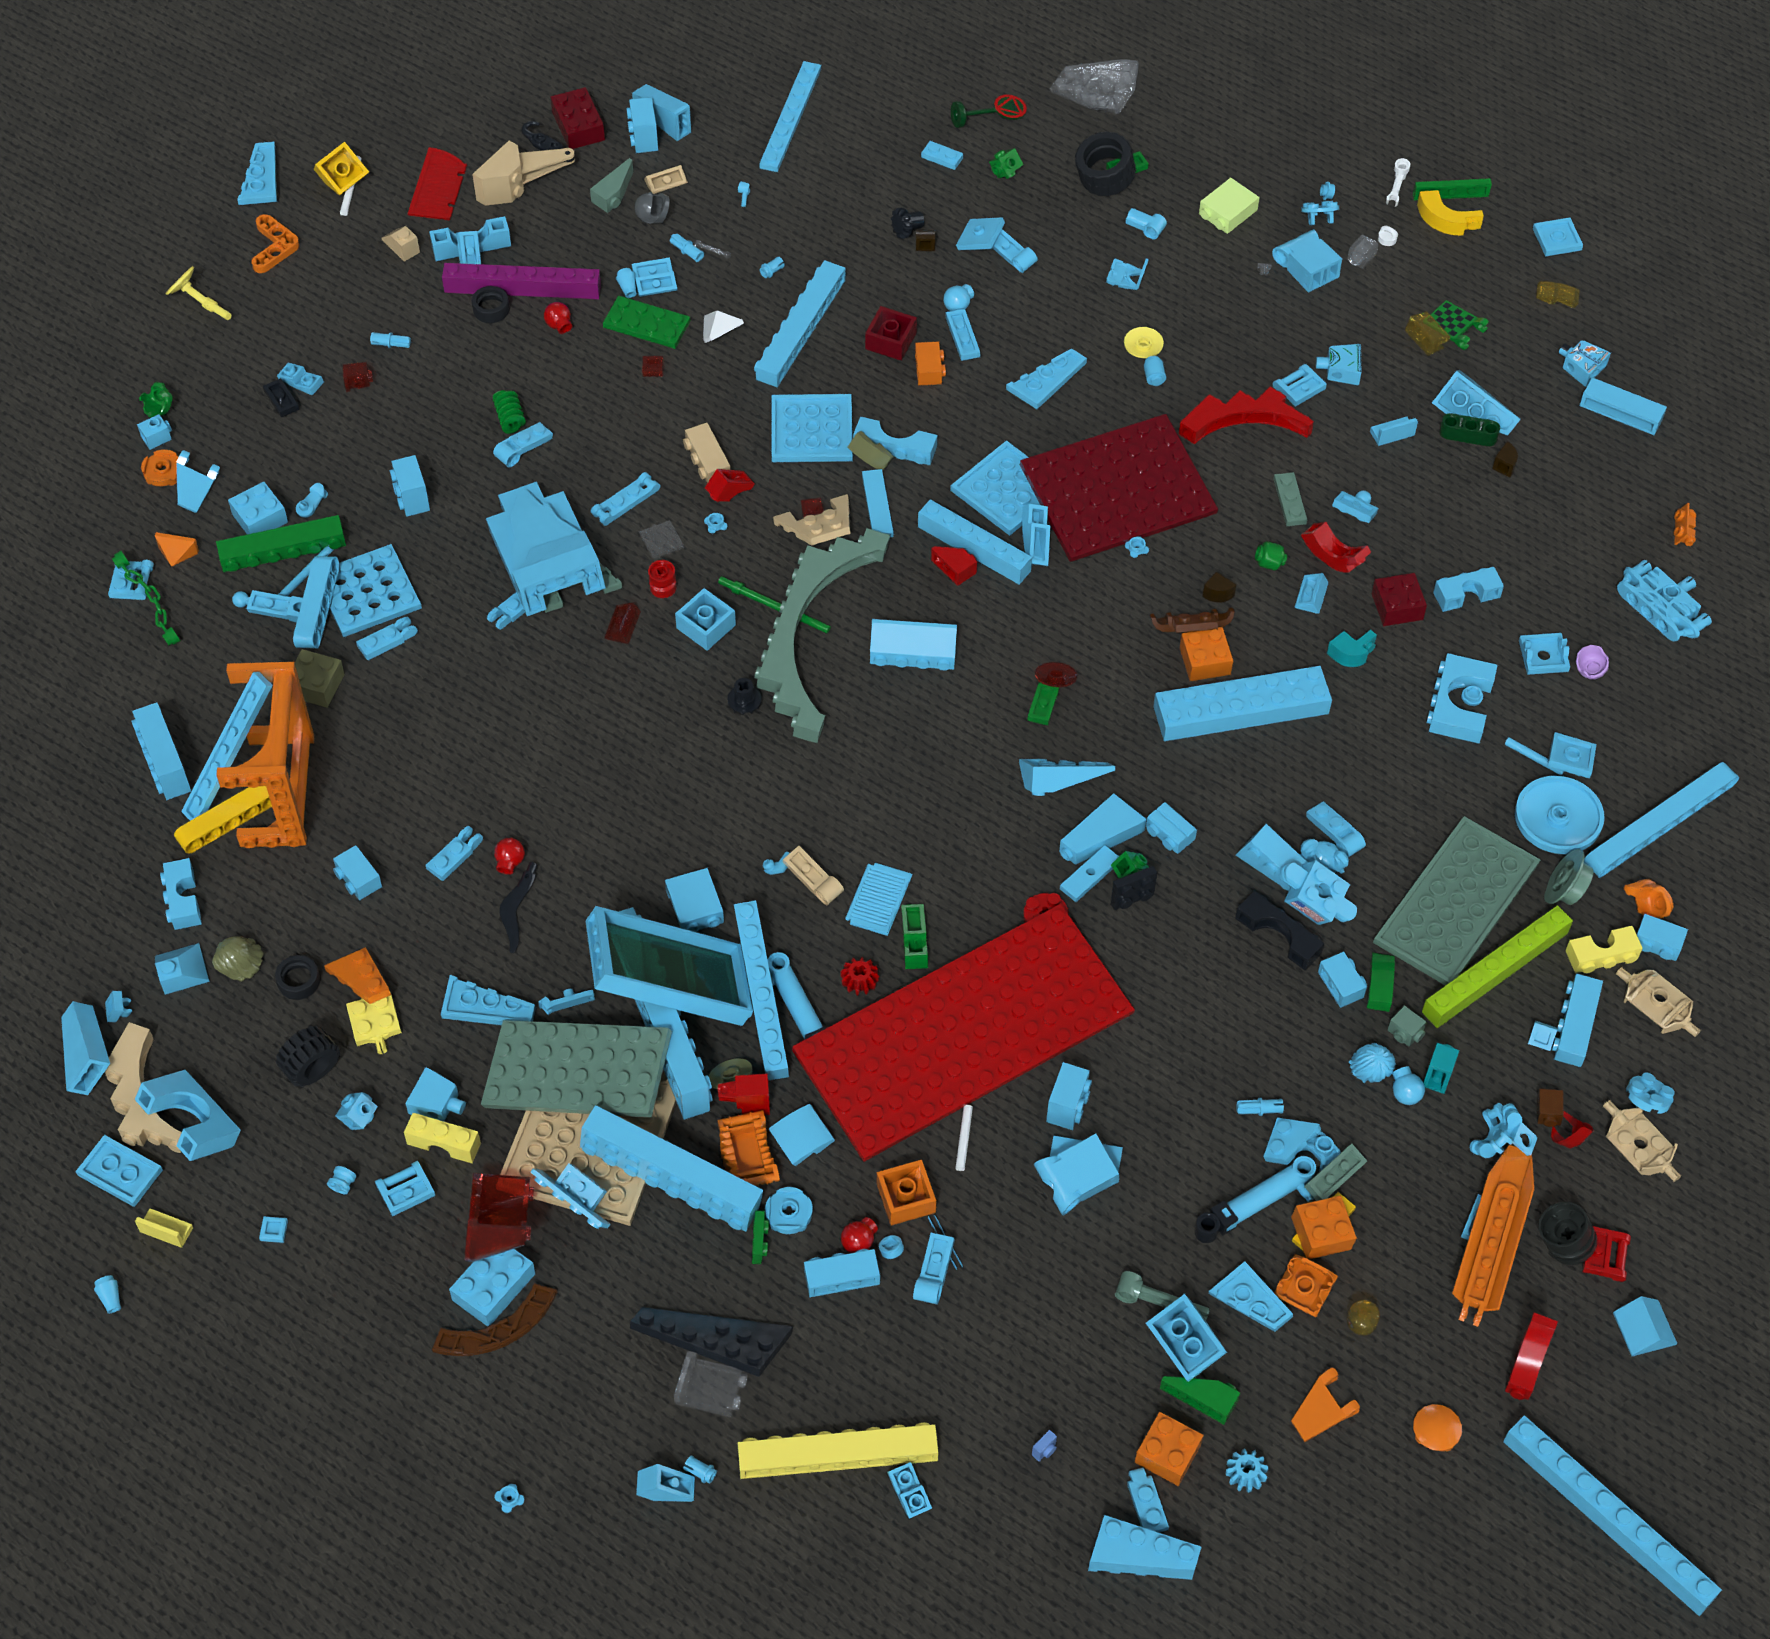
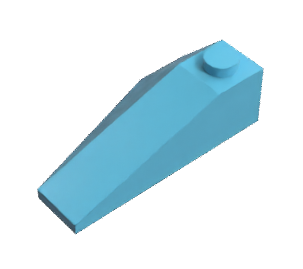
(1046, 776)

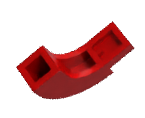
(1331, 551)

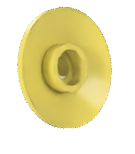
(1143, 342)

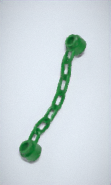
(169, 635)

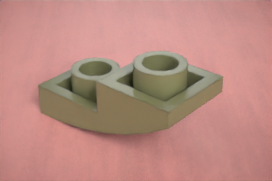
(871, 453)

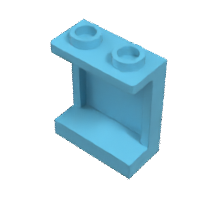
(695, 900)

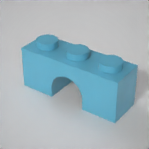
(1483, 583)
(182, 910)

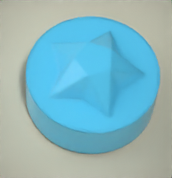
(891, 1246)

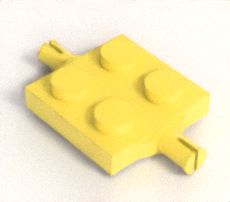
(373, 1021)

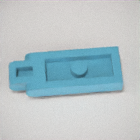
(1146, 1501)

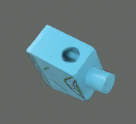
(1342, 363)

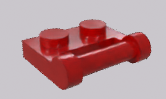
(1599, 1261)

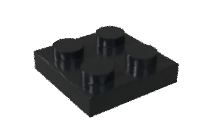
(1133, 888)

